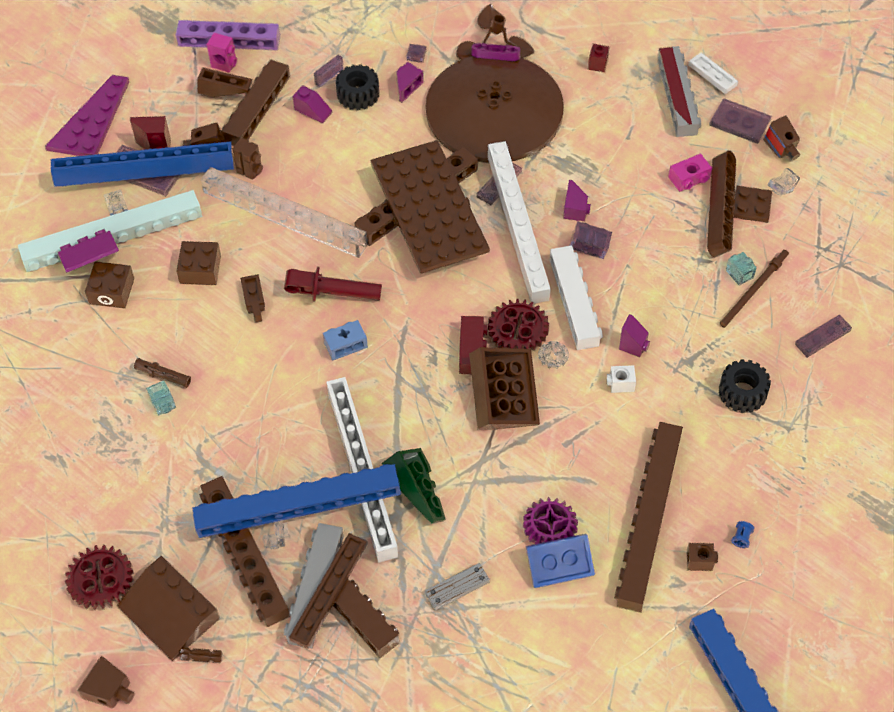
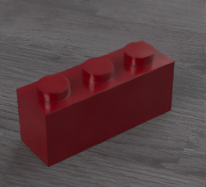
(470, 340)

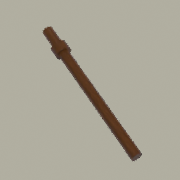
(774, 265)

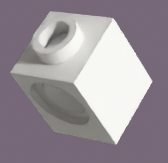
(623, 372)

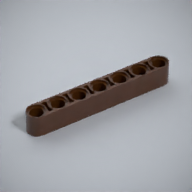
(721, 204)

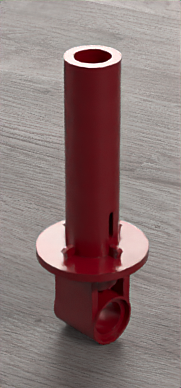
(314, 283)

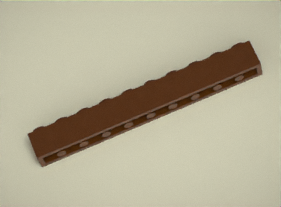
(649, 518)

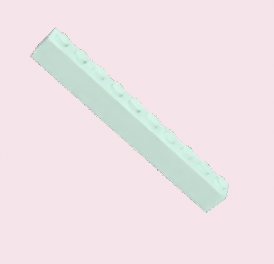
(122, 226)

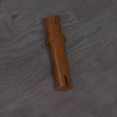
(143, 365)

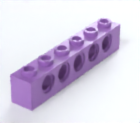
(245, 35)

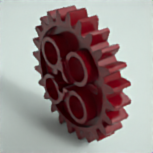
(502, 322)
(79, 580)

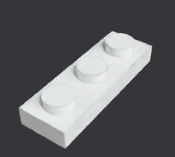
(713, 73)

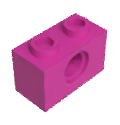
(221, 52)
(690, 172)

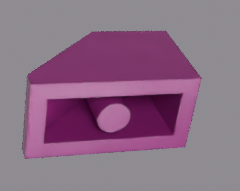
(408, 80)
(311, 104)
(576, 203)
(634, 337)

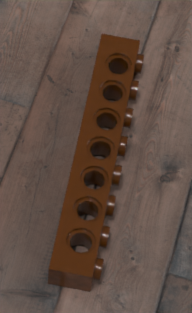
(381, 219)
(275, 610)

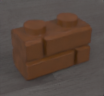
(247, 158)

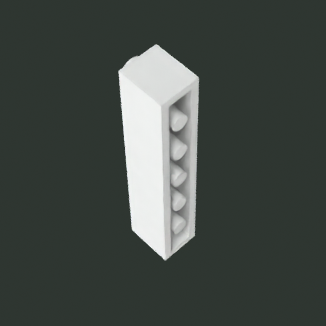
(575, 298)

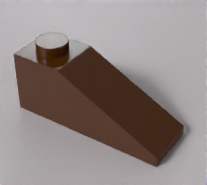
(218, 83)

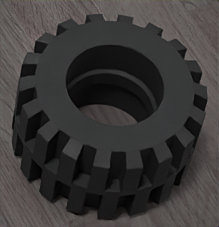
(367, 87)
(744, 373)

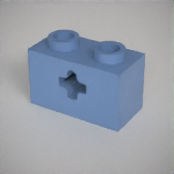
(345, 340)

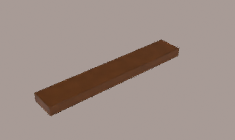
(328, 591)

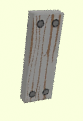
(457, 586)

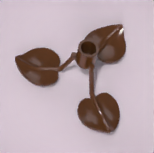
(491, 19)

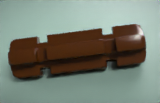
(201, 655)

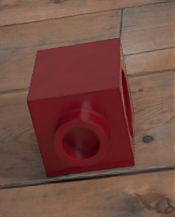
(598, 58)

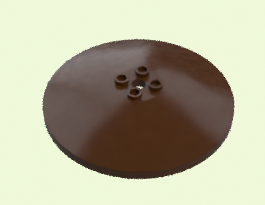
(466, 115)

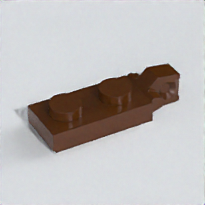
(253, 296)

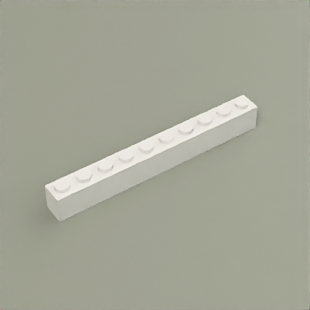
(518, 223)
(359, 459)

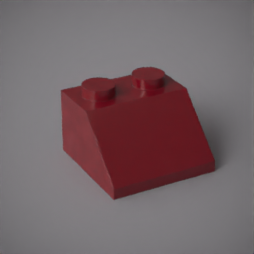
(151, 132)

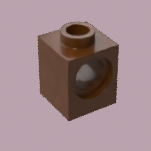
(695, 563)

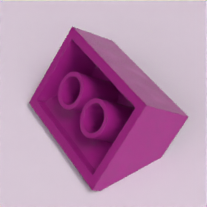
(87, 250)

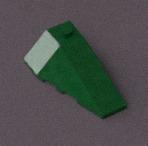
(416, 484)

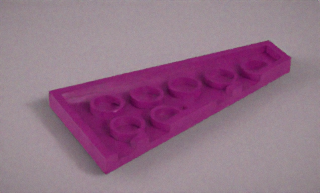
(90, 124)

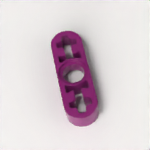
(495, 51)

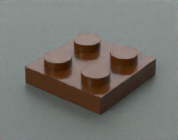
(752, 204)

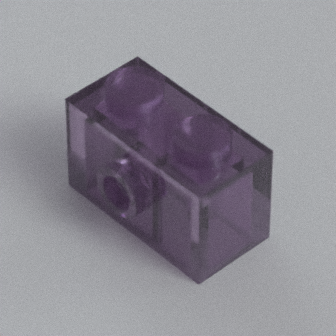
(590, 239)

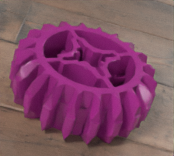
(535, 527)

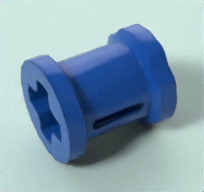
(742, 534)

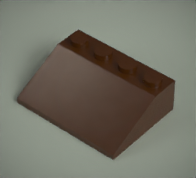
(504, 388)
(168, 608)

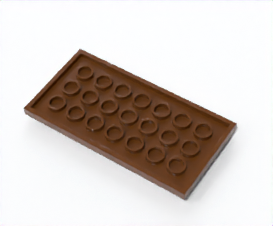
(429, 206)

